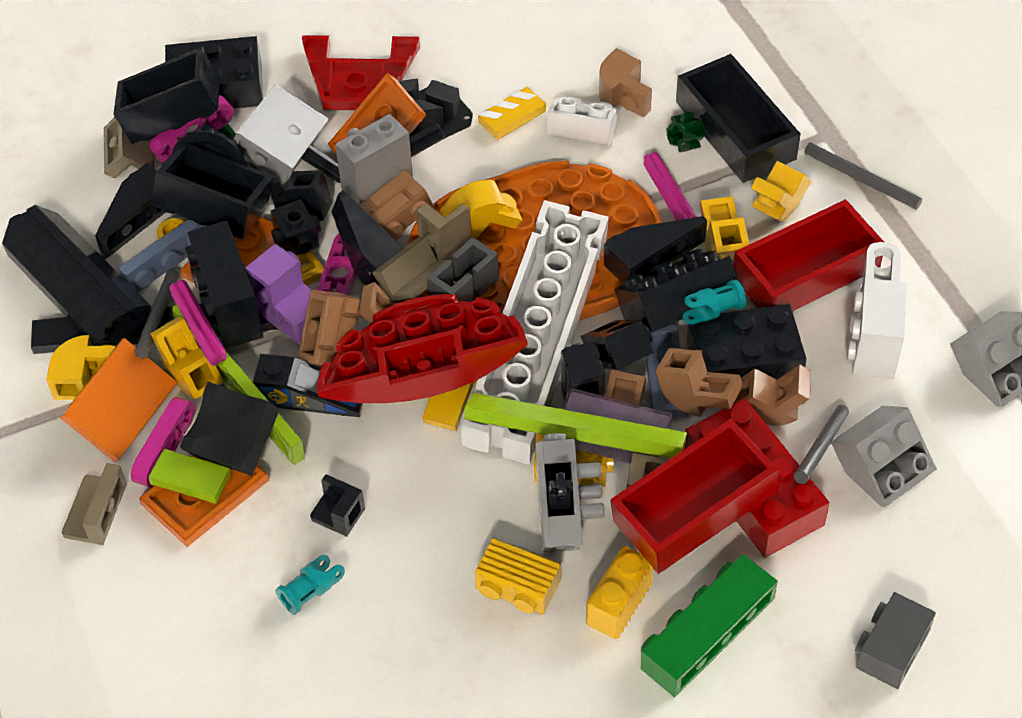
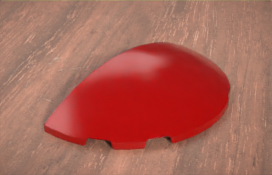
(421, 350)

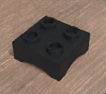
(230, 428)

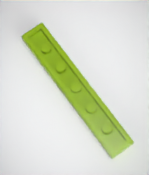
(237, 380)
(575, 425)

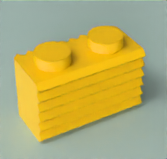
(517, 576)
(619, 592)

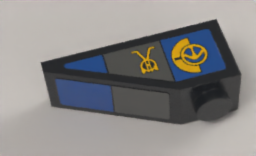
(293, 386)

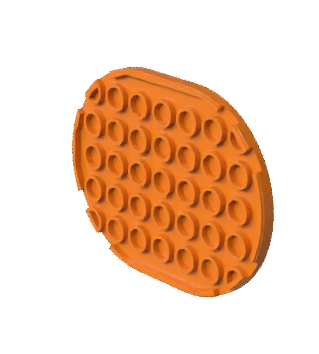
(572, 185)

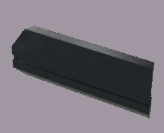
(71, 272)

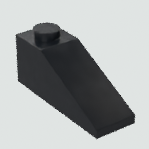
(128, 212)
(363, 238)
(649, 245)

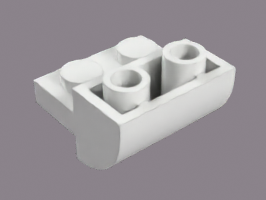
(582, 120)

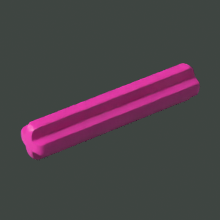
(667, 187)
(198, 322)

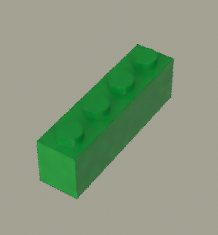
(707, 624)

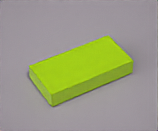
(189, 476)

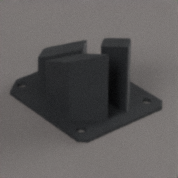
(441, 105)

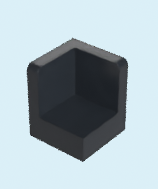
(339, 506)

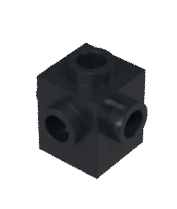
(295, 228)

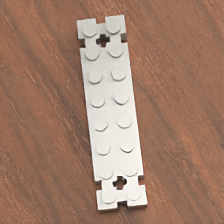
(548, 305)

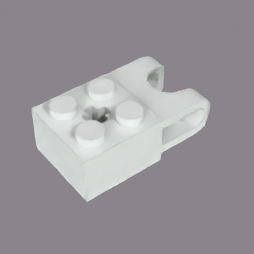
(879, 316)

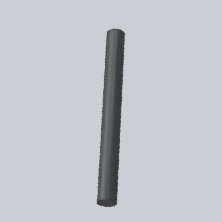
(863, 176)
(156, 314)
(821, 444)

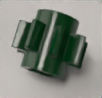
(685, 132)

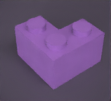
(280, 290)

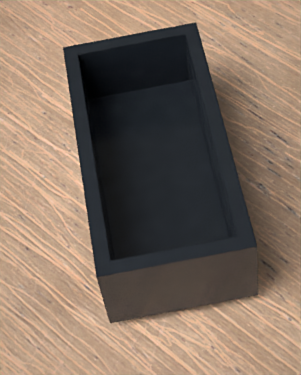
(738, 117)

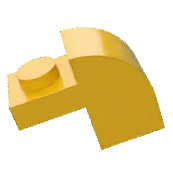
(780, 191)
(485, 206)
(724, 229)
(184, 358)
(74, 365)

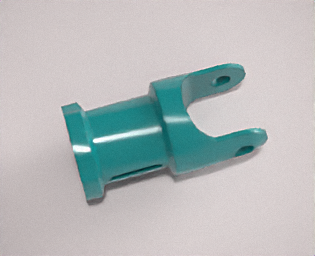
(712, 302)
(310, 582)

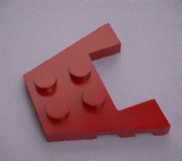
(348, 81)

